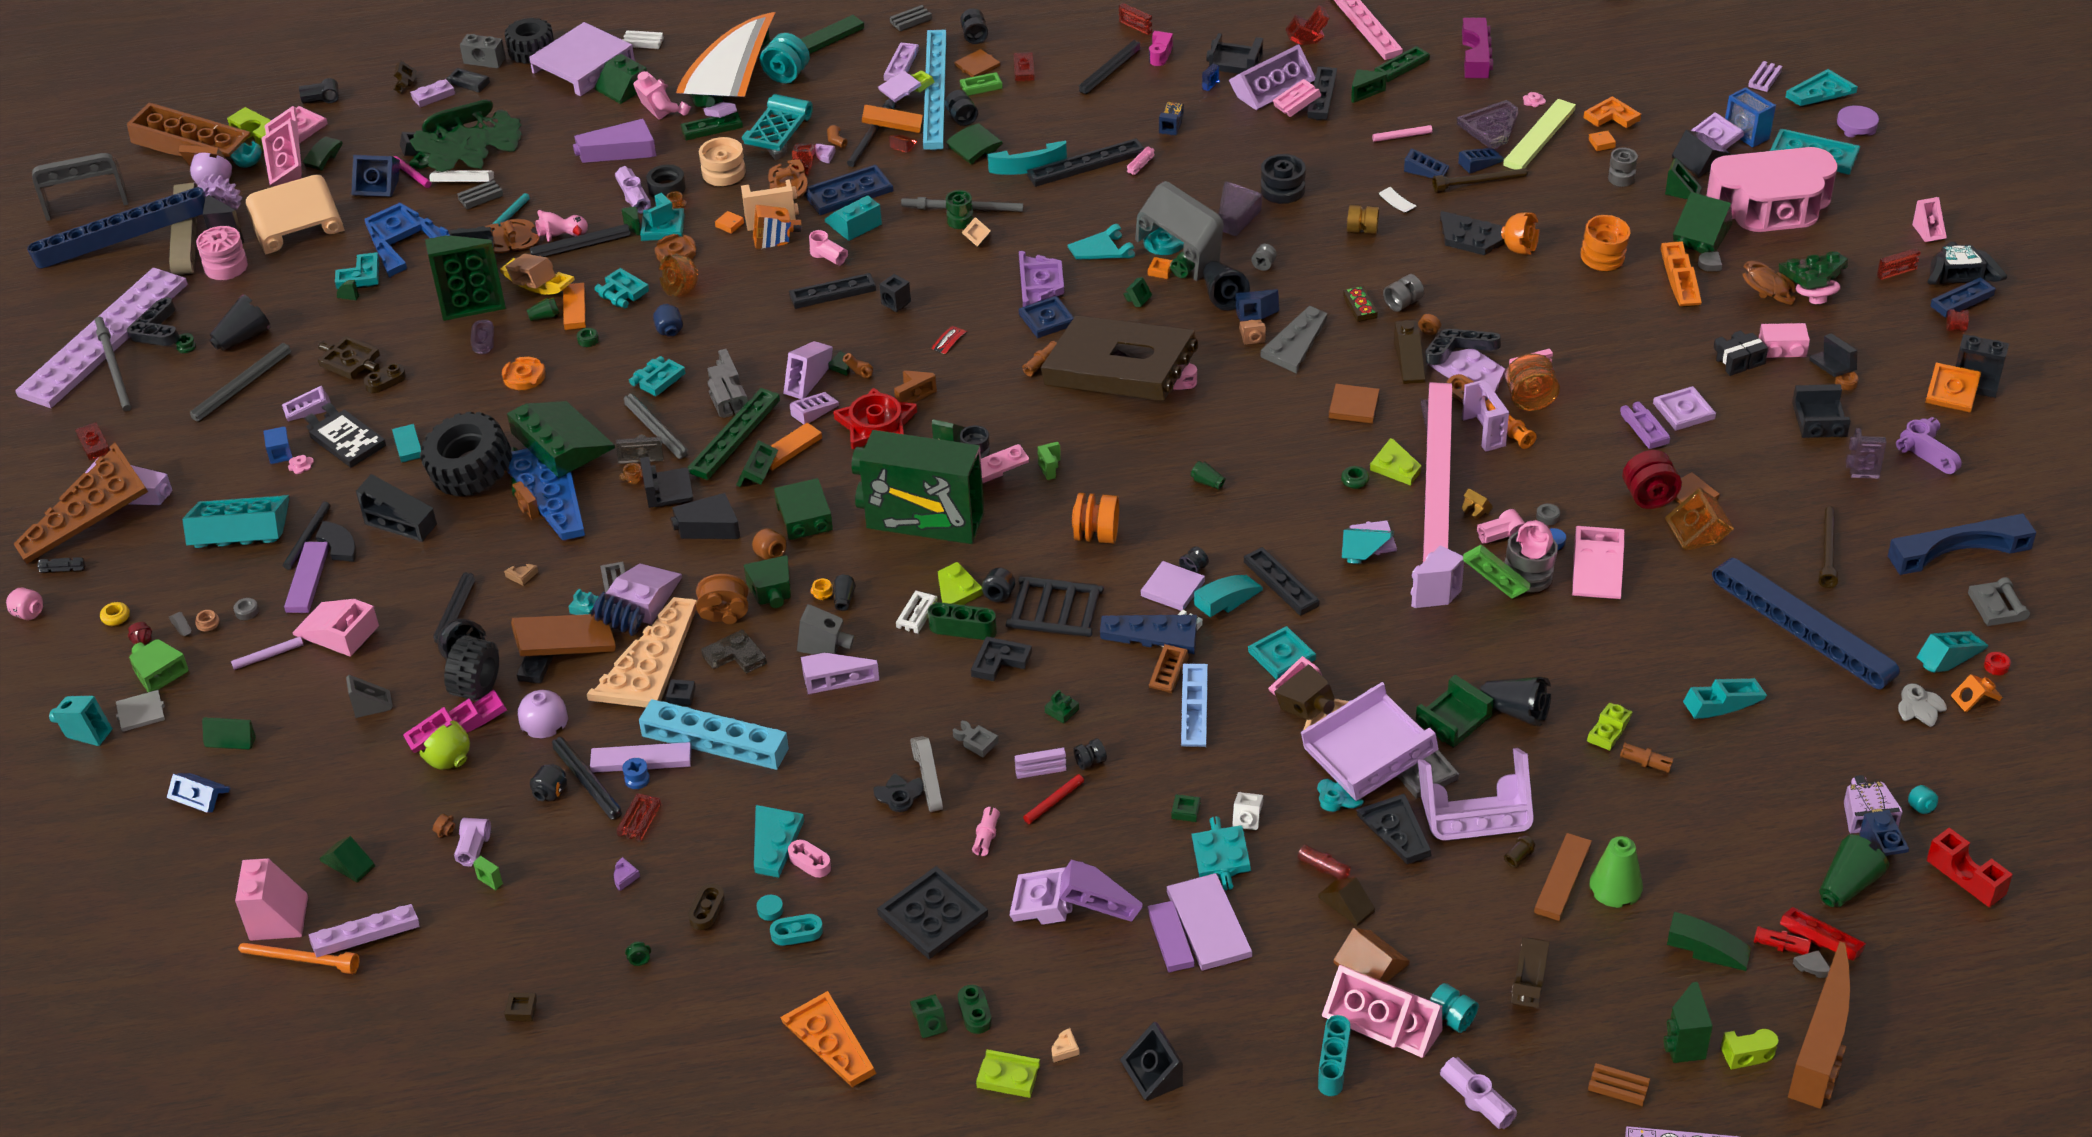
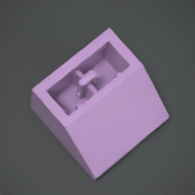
(1437, 578)

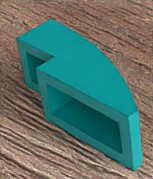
(1225, 594)
(1723, 697)

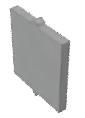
(140, 710)

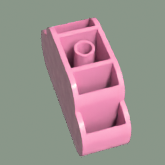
(1774, 187)

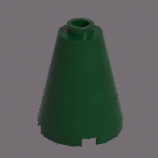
(1852, 870)

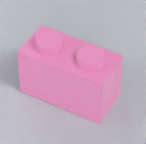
(1785, 339)

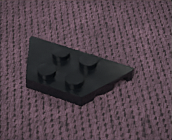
(1470, 233)

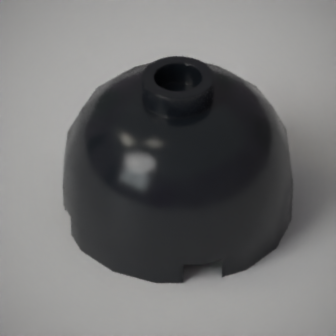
(456, 629)

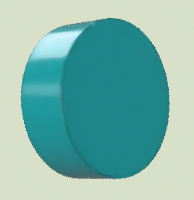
(769, 907)

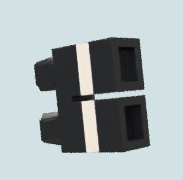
(1740, 352)

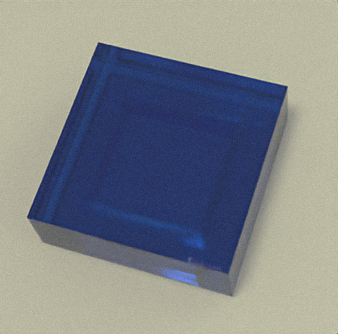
(1210, 77)

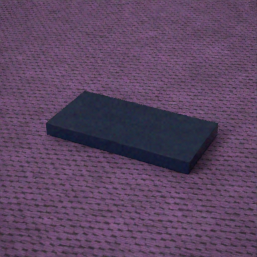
(848, 189)

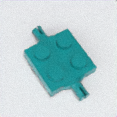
(1221, 852)

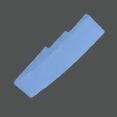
(1194, 705)

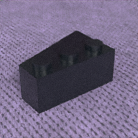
(394, 510)

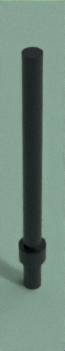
(889, 104)

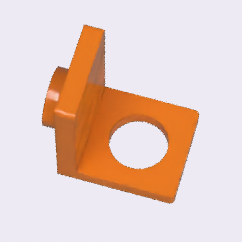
(1979, 687)

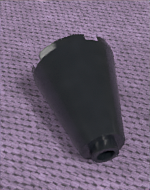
(1223, 283)
(239, 324)
(1520, 698)

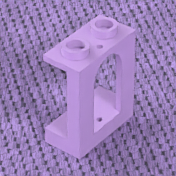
(1494, 421)

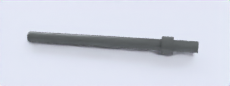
(923, 202)
(104, 336)

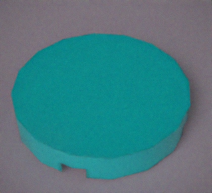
(1162, 242)

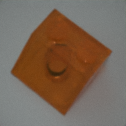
(1699, 521)

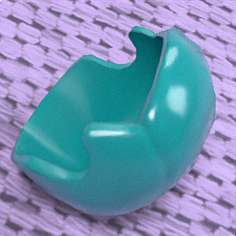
(246, 155)

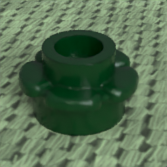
(638, 953)

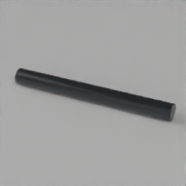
(307, 534)

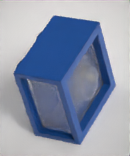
(1752, 115)

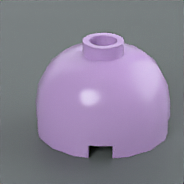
(204, 165)
(542, 713)

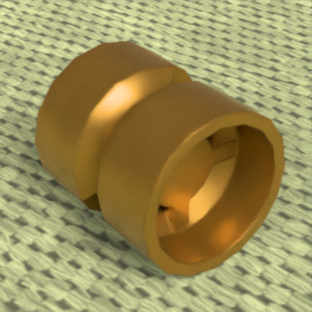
(1363, 219)

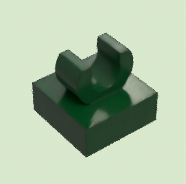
(1138, 292)
(1061, 707)

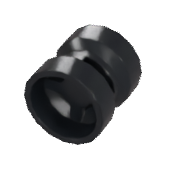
(1091, 753)

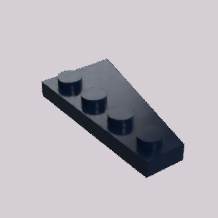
(1151, 629)

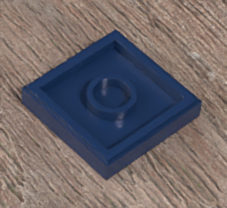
(1046, 316)

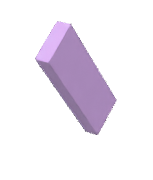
(901, 60)

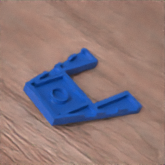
(394, 225)

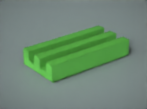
(981, 83)

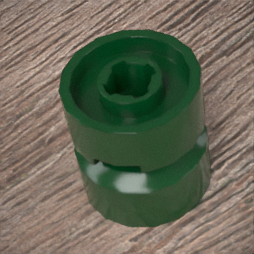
(959, 209)

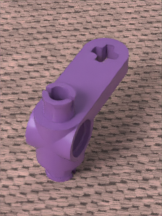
(1920, 440)

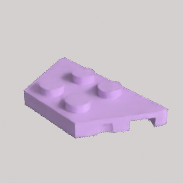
(1472, 365)

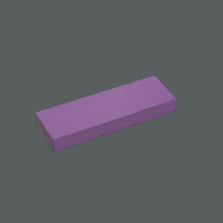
(1170, 936)

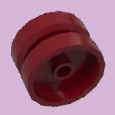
(1652, 479)

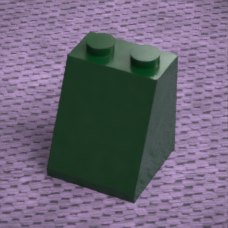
(1703, 223)

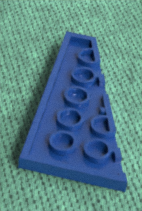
(553, 495)

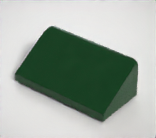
(228, 733)

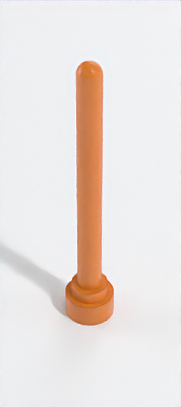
(345, 962)

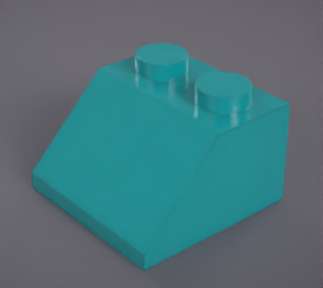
(856, 218)

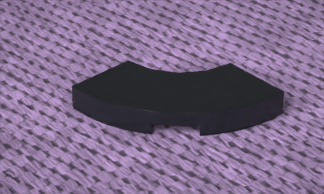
(339, 541)

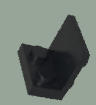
(665, 486)

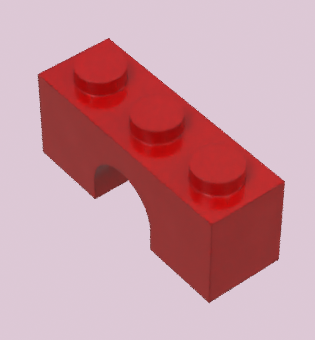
(1951, 856)

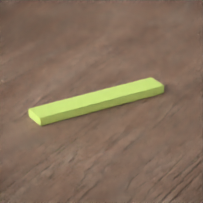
(1539, 134)

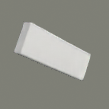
(462, 176)

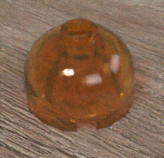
(678, 274)

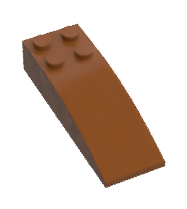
(168, 129)
(1823, 1045)

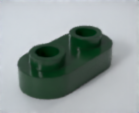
(972, 1004)

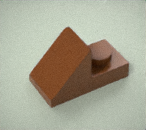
(916, 386)

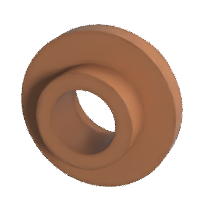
(206, 620)

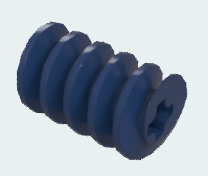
(617, 614)

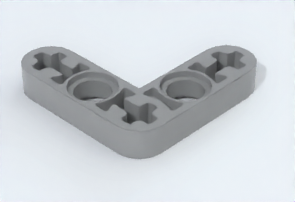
(923, 754)

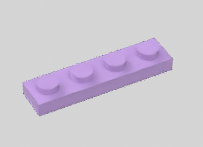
(363, 930)

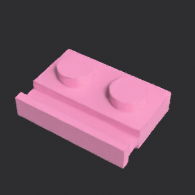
(1296, 97)

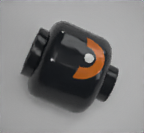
(548, 782)

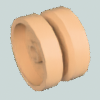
(722, 161)

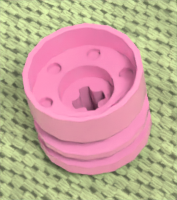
(222, 253)

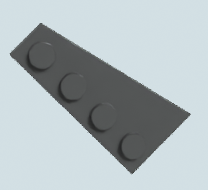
(1292, 343)

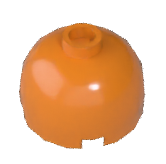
(1520, 233)

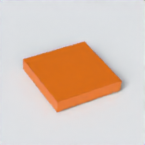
(1953, 387)

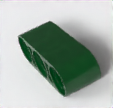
(962, 621)

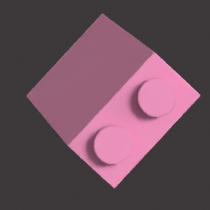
(269, 901)

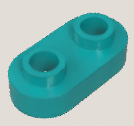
(796, 929)

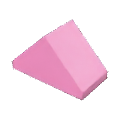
(1929, 220)

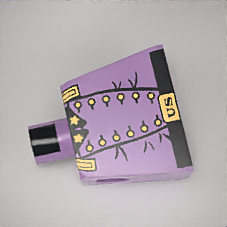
(1868, 798)

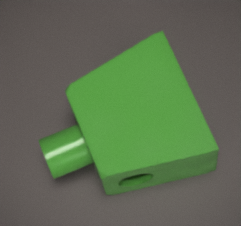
(157, 664)

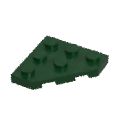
(1814, 270)

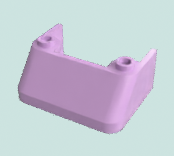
(1477, 817)

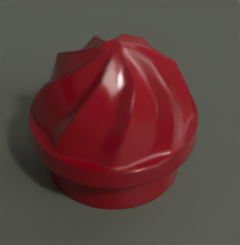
(139, 633)

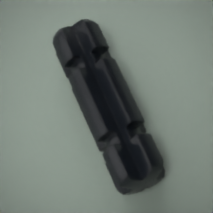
(61, 564)

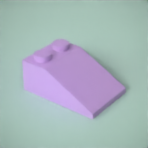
(645, 588)

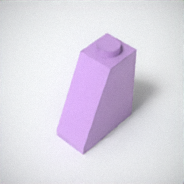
(806, 368)

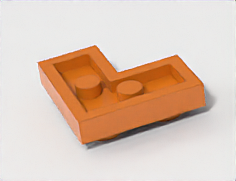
(1612, 109)

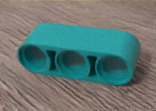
(1334, 1055)

